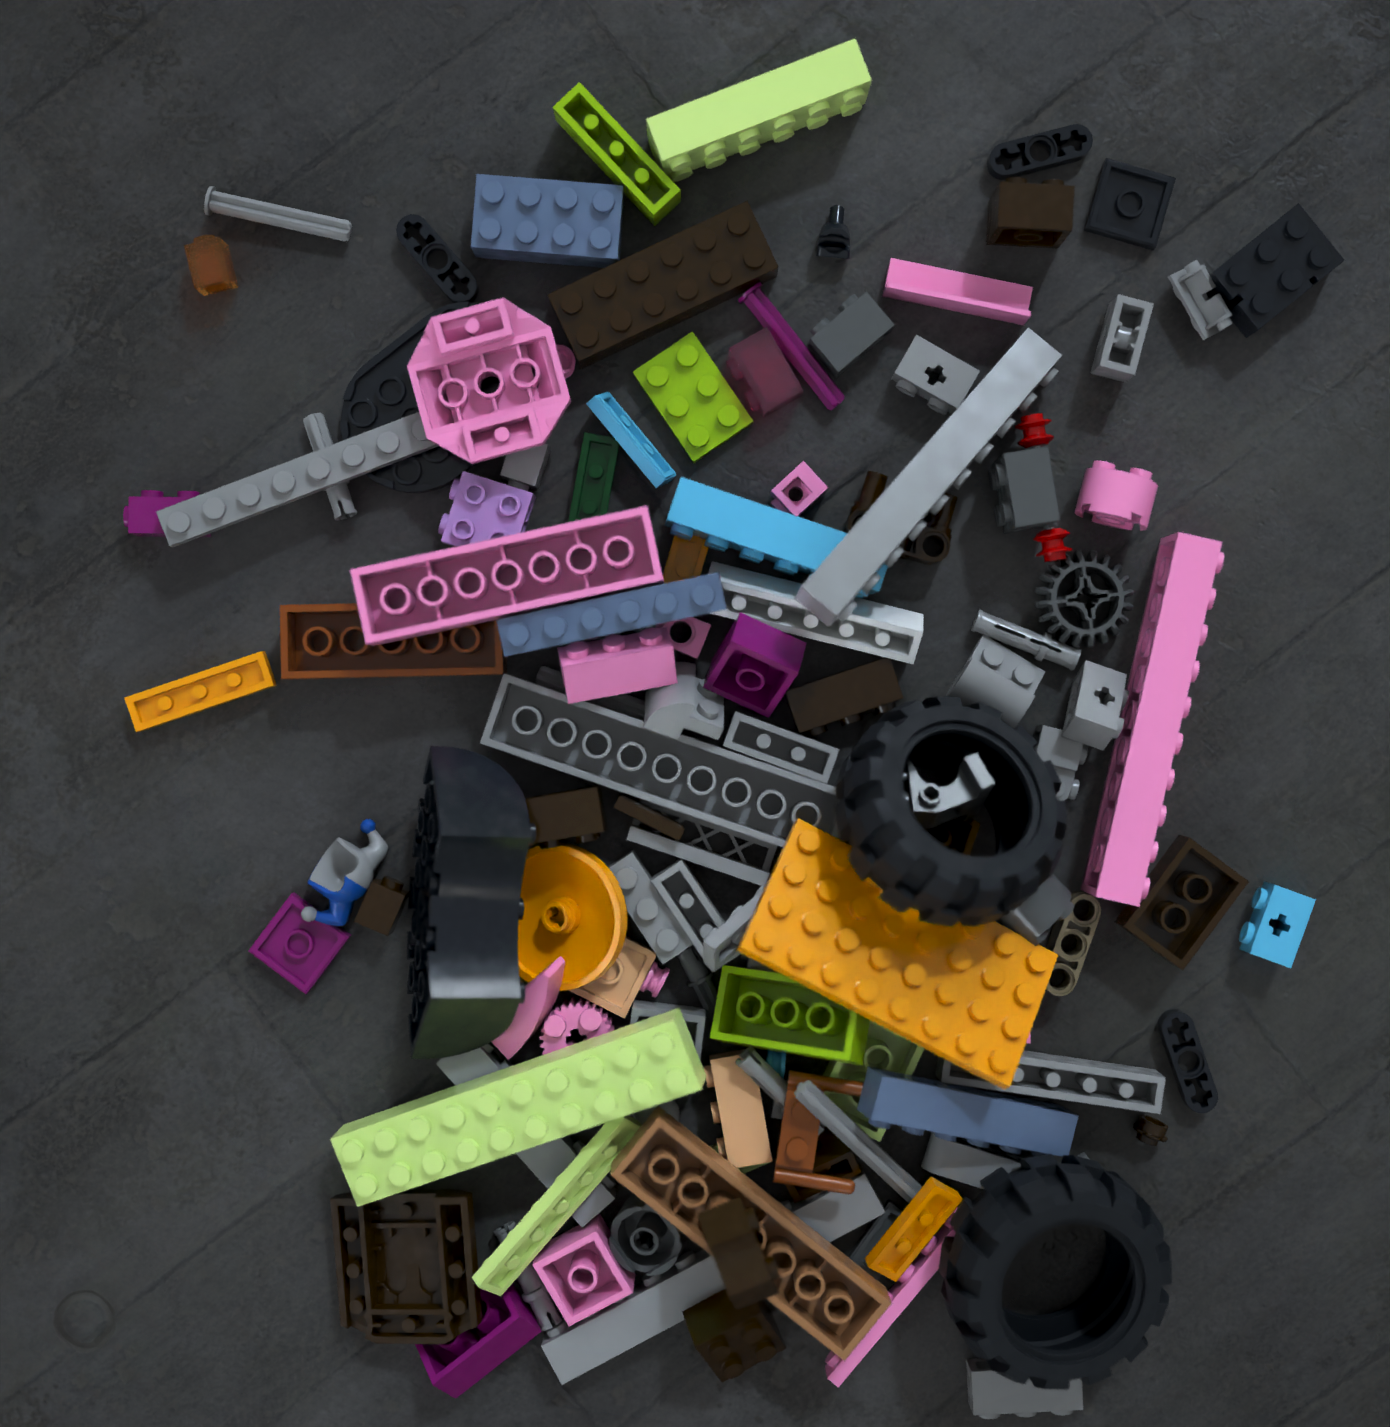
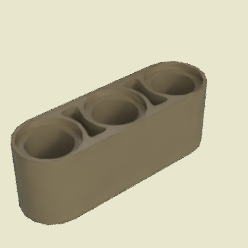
(1084, 931)

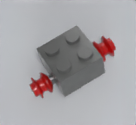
(1028, 489)

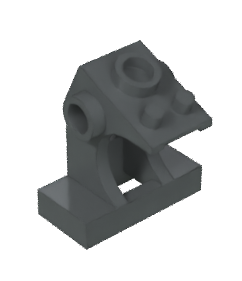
(960, 799)

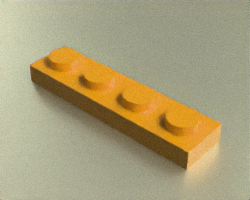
(200, 691)

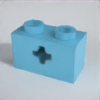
(1278, 943)

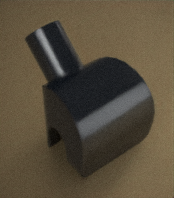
(834, 236)

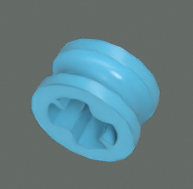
(776, 1061)

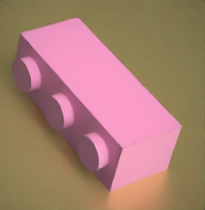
(617, 665)

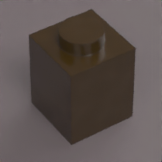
(382, 905)

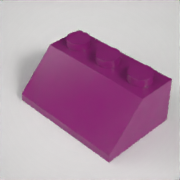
(476, 1352)

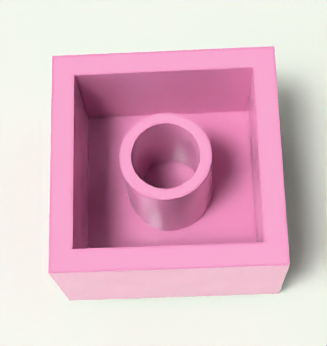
(583, 1271)

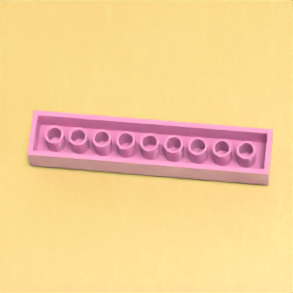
(1152, 718)

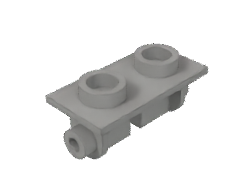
(1206, 314)

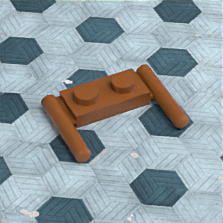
(800, 1135)

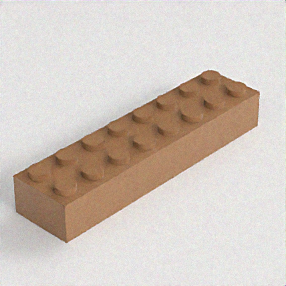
(817, 1281)

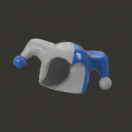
(345, 875)

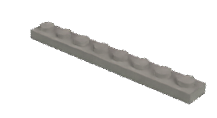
(294, 480)

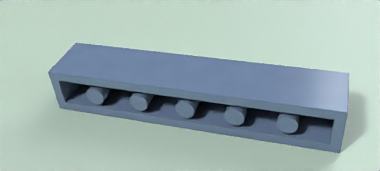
(611, 614)
(966, 1113)

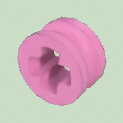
(655, 979)

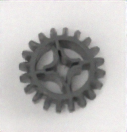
(1083, 582)

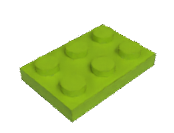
(693, 397)

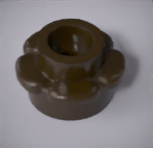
(1150, 1130)

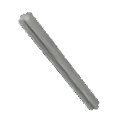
(857, 1140)

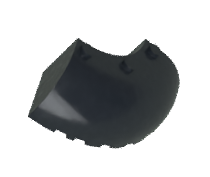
(465, 904)

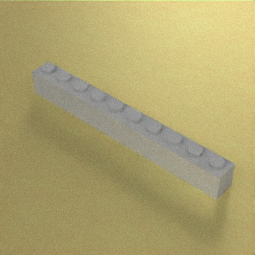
(927, 478)
(661, 1298)

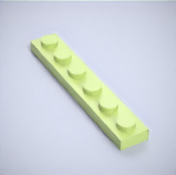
(555, 1206)

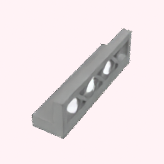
(703, 856)

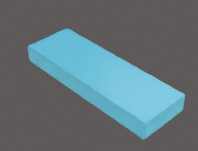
(631, 439)

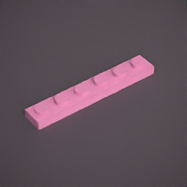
(901, 1295)

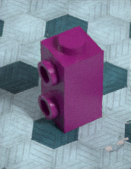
(141, 513)

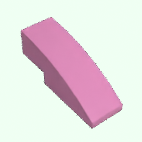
(538, 1002)

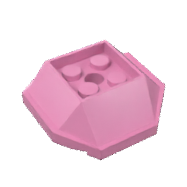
(479, 344)

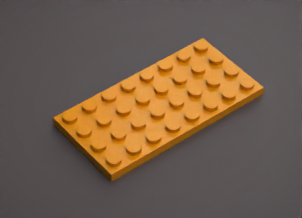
(939, 986)

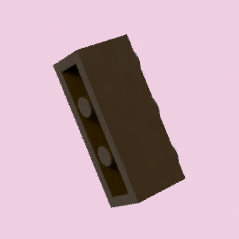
(844, 697)

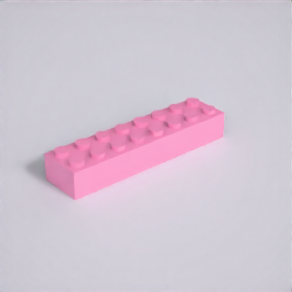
(507, 576)

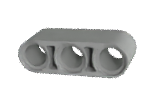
(965, 1161)

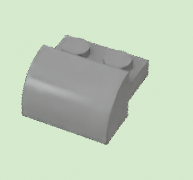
(997, 680)
(684, 706)

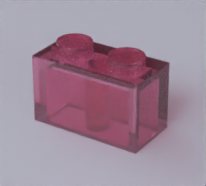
(764, 373)

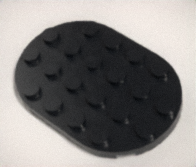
(384, 394)

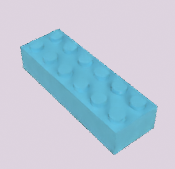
(753, 530)

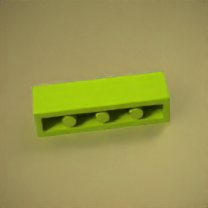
(617, 153)

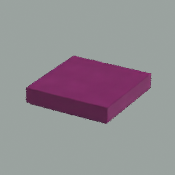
(296, 947)

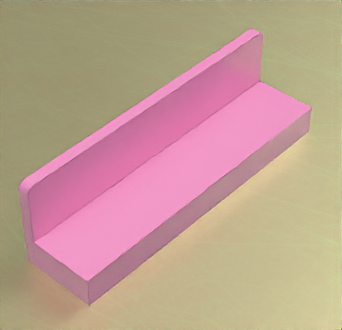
(958, 291)

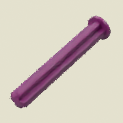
(792, 347)

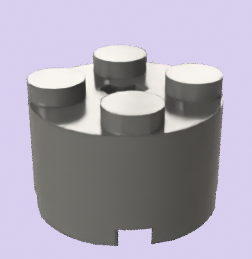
(1040, 911)
(644, 1239)

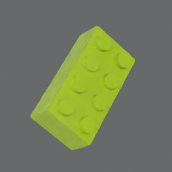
(785, 1017)

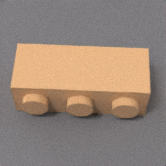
(739, 1112)

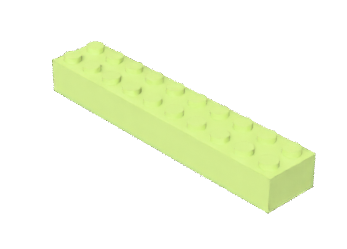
(519, 1107)

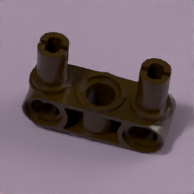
(936, 527)

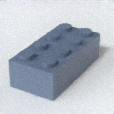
(547, 221)

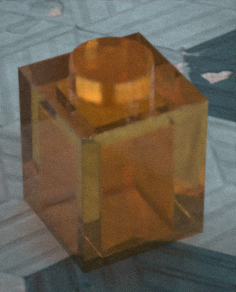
(210, 265)

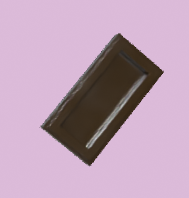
(649, 816)

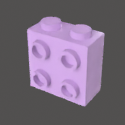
(484, 511)

